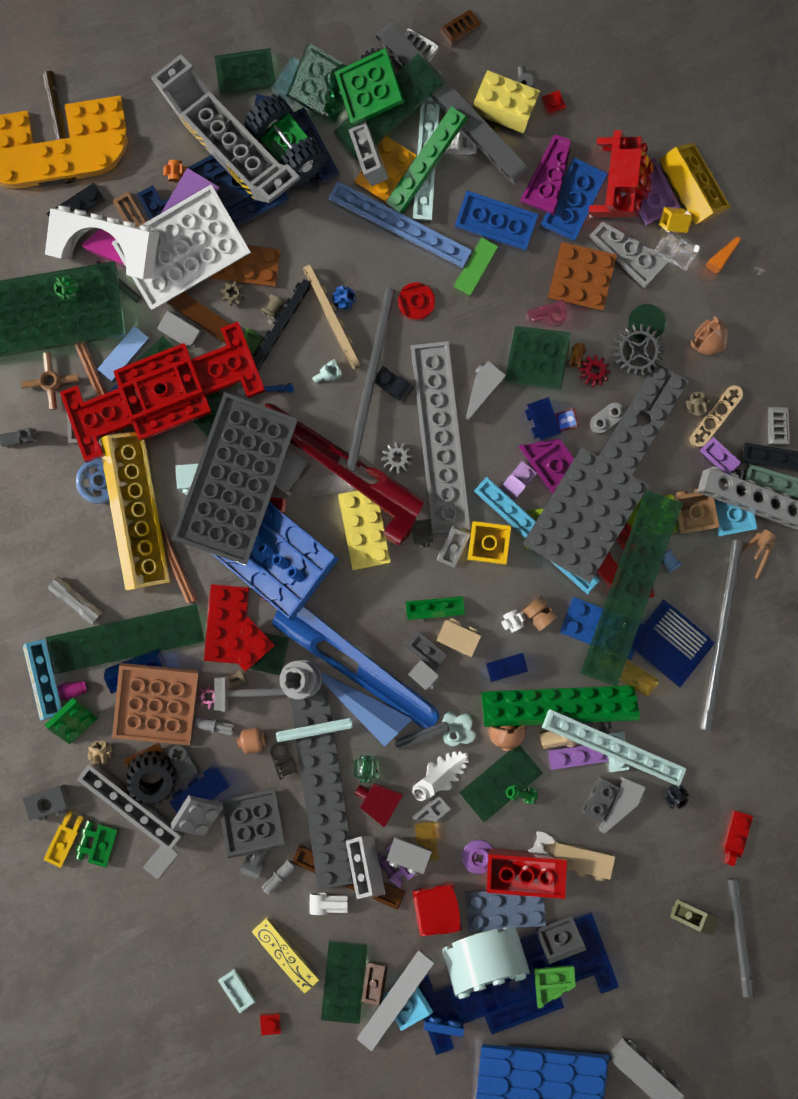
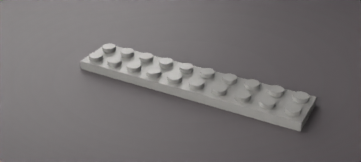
(440, 437)

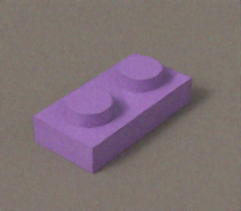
(720, 456)

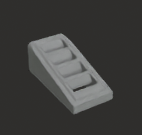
(784, 441)

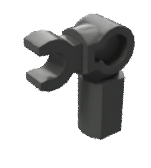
(14, 438)

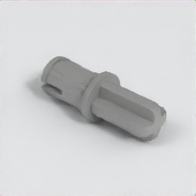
(214, 726)
(278, 877)

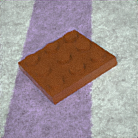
(582, 276)

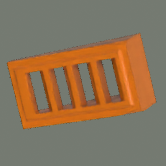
(718, 261)

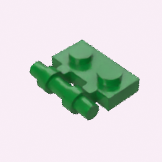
(102, 844)

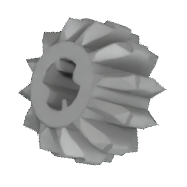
(390, 458)

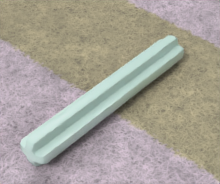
(314, 730)

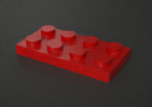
(226, 611)

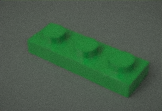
(435, 608)

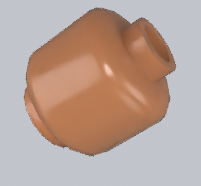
(252, 740)

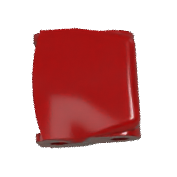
(437, 909)

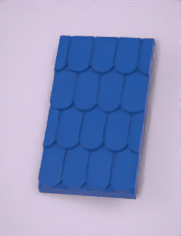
(284, 563)
(540, 1074)

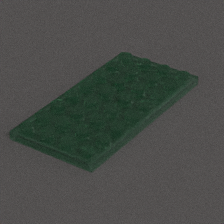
(41, 320)

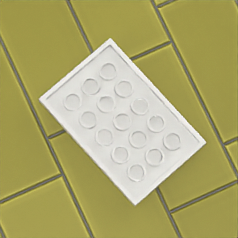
(192, 245)

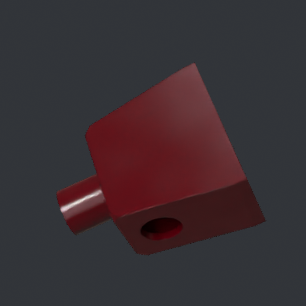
(378, 802)

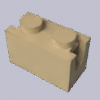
(458, 637)

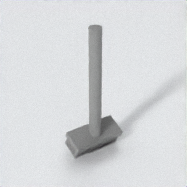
(222, 693)

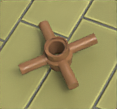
(58, 380)

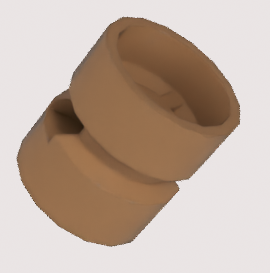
(540, 613)

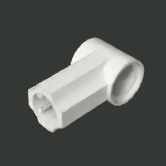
(322, 903)

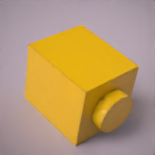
(675, 219)

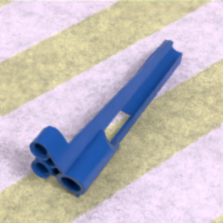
(310, 630)

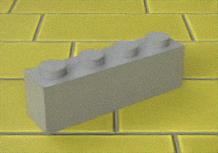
(643, 1073)

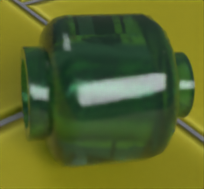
(366, 768)

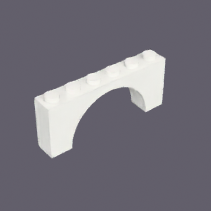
(136, 242)

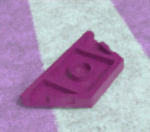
(549, 460)

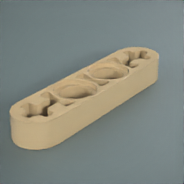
(717, 417)

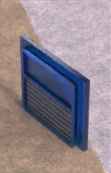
(671, 643)

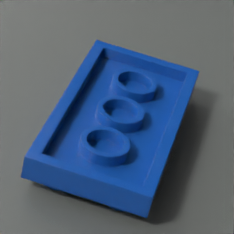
(577, 193)
(496, 220)
(582, 622)

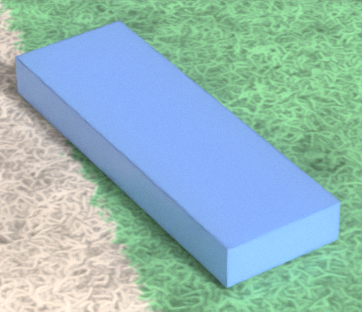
(123, 353)

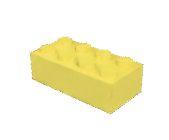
(363, 531)

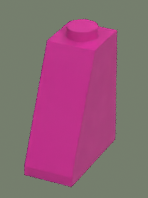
(101, 246)

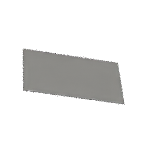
(159, 862)

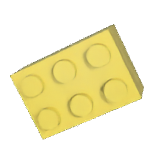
(505, 101)

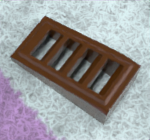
(452, 40)

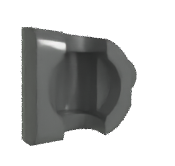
(525, 78)

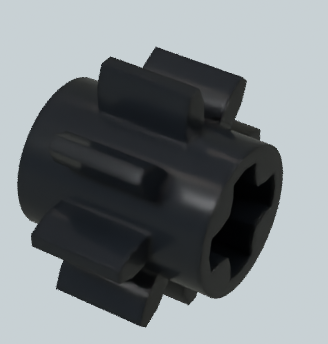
(676, 796)

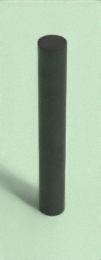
(126, 289)

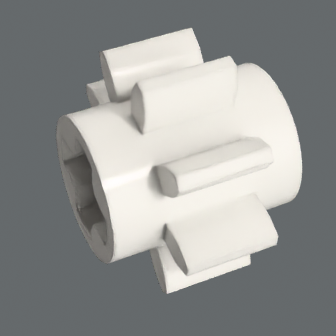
(513, 620)

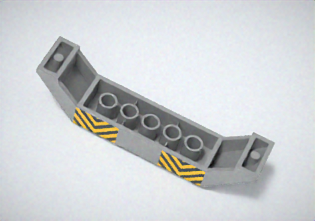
(222, 133)

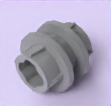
(291, 677)

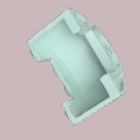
(485, 960)

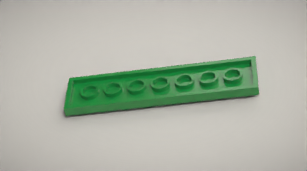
(579, 704)

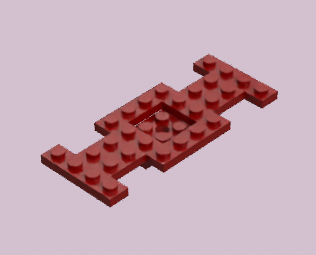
(184, 381)

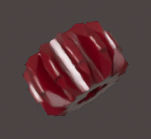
(592, 377)

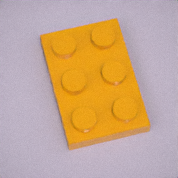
(396, 162)

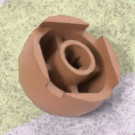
(711, 337)
(507, 736)

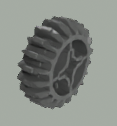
(650, 361)

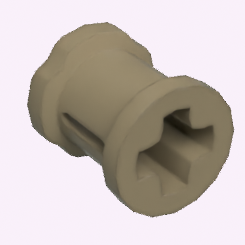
(272, 306)
(237, 680)

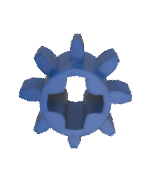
(343, 297)

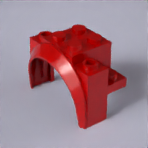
(627, 174)

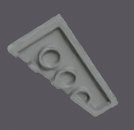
(631, 255)

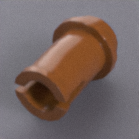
(578, 351)

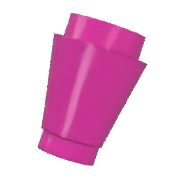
(71, 690)

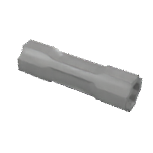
(75, 600)

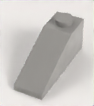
(368, 154)
(485, 383)
(624, 802)

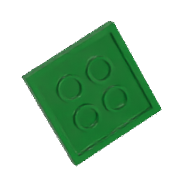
(369, 86)

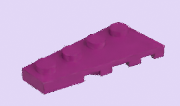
(548, 177)

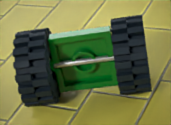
(275, 126)

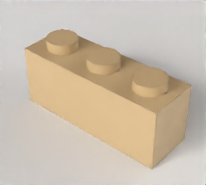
(585, 860)

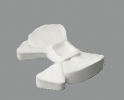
(542, 839)

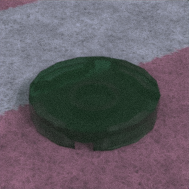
(648, 316)

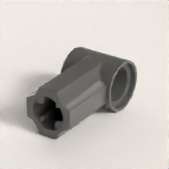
(254, 864)

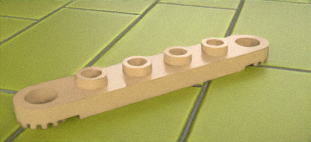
(336, 323)

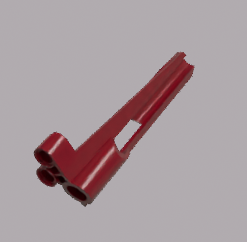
(386, 493)

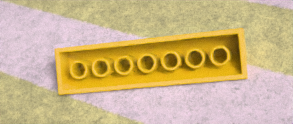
(134, 511)

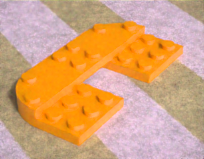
(93, 149)

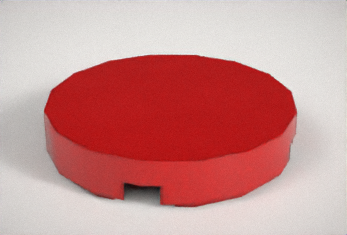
(416, 301)

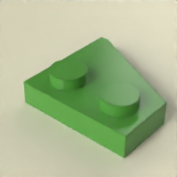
(552, 982)

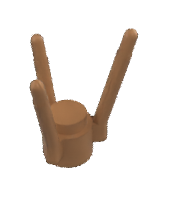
(765, 542)

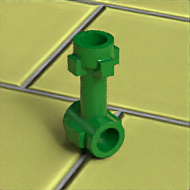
(529, 795)

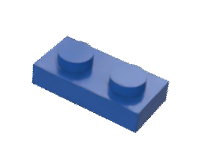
(452, 1027)

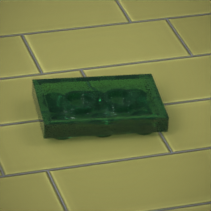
(245, 71)

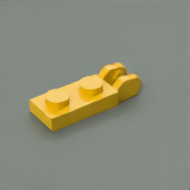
(63, 841)

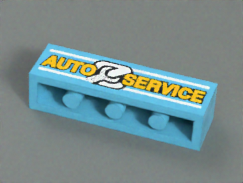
(42, 679)

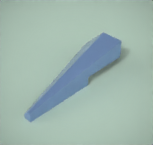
(375, 716)

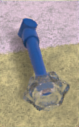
(280, 388)

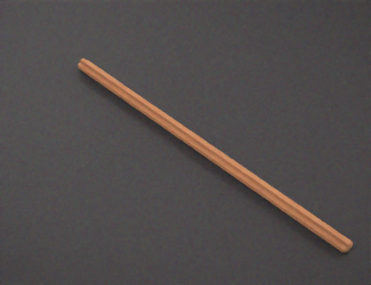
(169, 549)

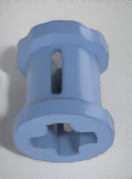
(671, 561)

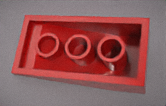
(526, 874)

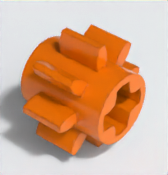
(174, 170)

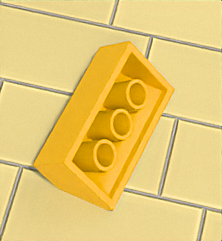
(694, 183)

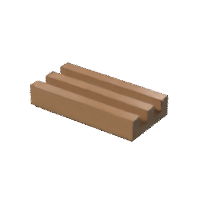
(122, 198)

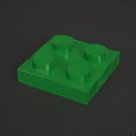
(71, 721)

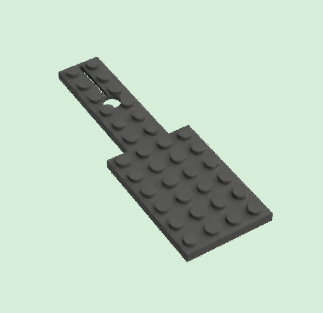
(600, 490)

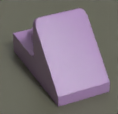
(518, 480)

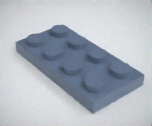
(499, 911)

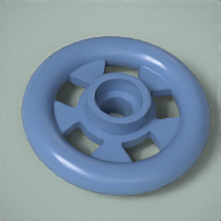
(87, 492)

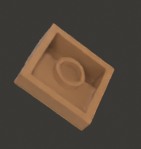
(696, 513)

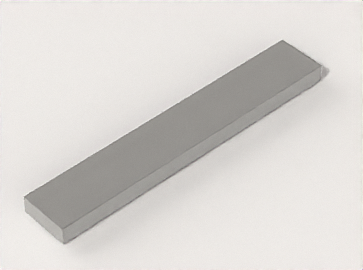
(396, 999)

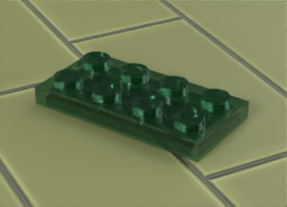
(488, 790)
(344, 982)

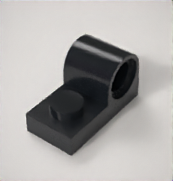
(393, 385)

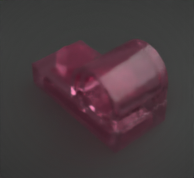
(537, 314)

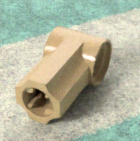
(551, 740)

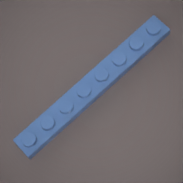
(400, 224)

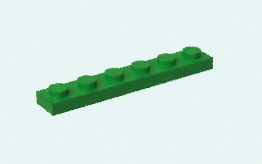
(426, 160)

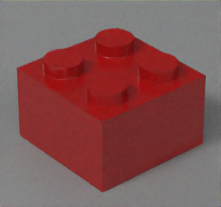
(247, 644)

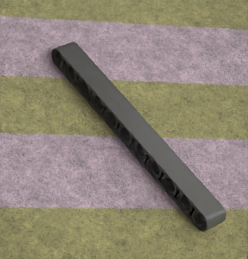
(446, 96)

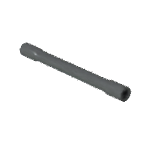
(746, 979)

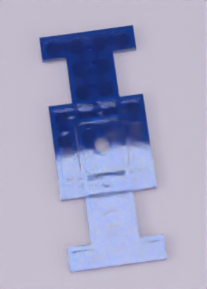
(509, 1007)

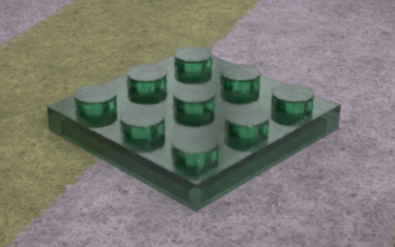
(316, 83)
(538, 357)

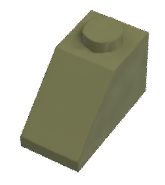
(694, 917)

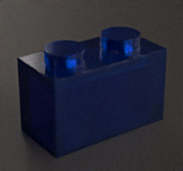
(542, 420)
(506, 667)

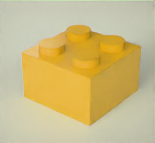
(489, 543)

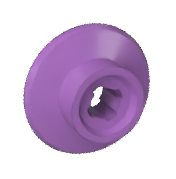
(469, 855)

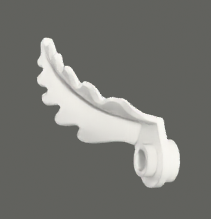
(440, 775)

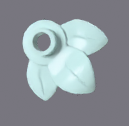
(460, 727)

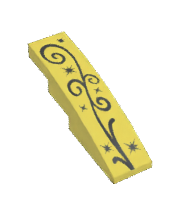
(285, 956)

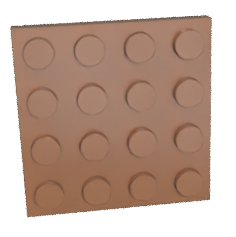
(154, 704)

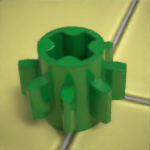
(66, 287)

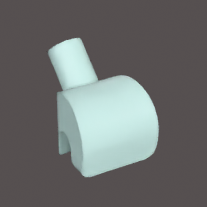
(328, 372)

